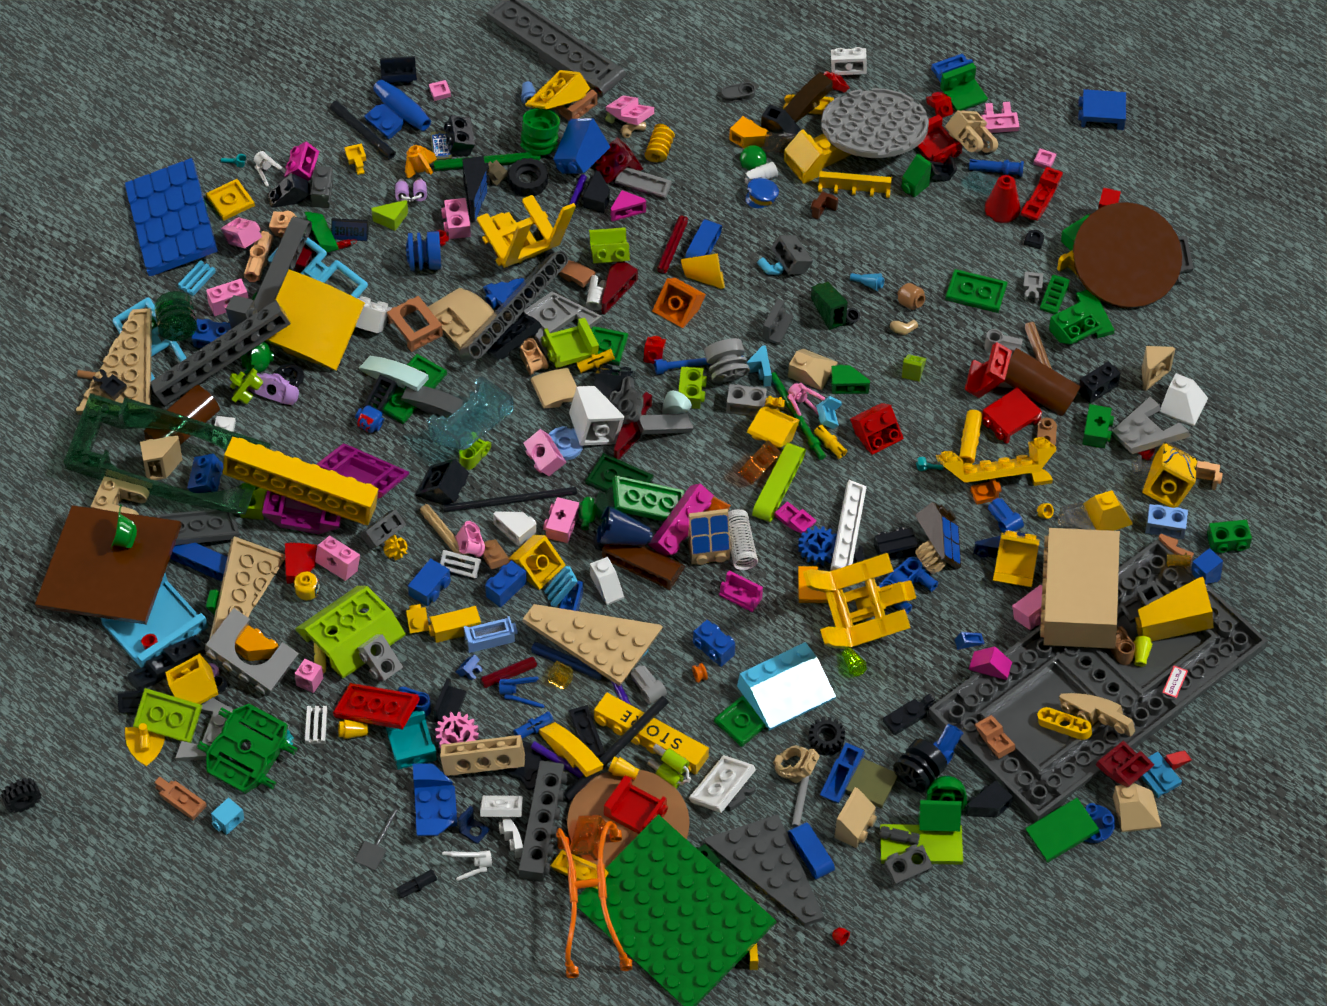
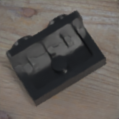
(398, 69)

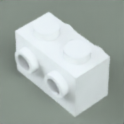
(849, 61)

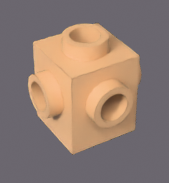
(280, 222)

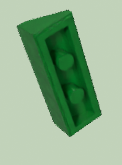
(321, 231)

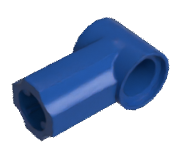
(1006, 518)
(948, 741)

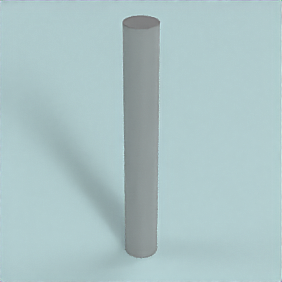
(800, 802)

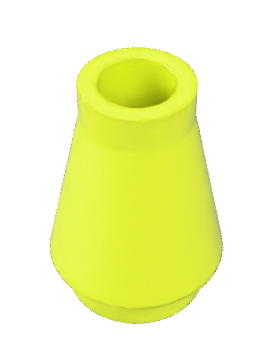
(1142, 650)

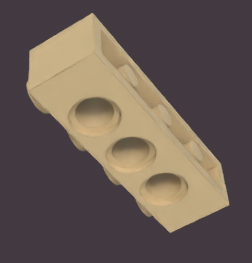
(482, 755)

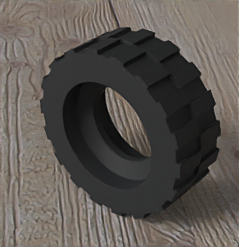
(528, 165)

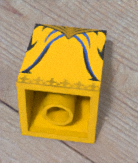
(1170, 475)

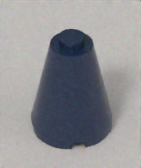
(622, 529)

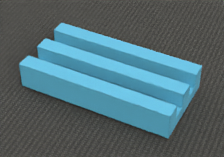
(194, 275)
(560, 583)

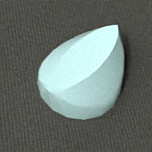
(675, 403)

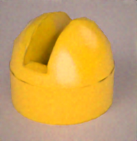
(1045, 514)

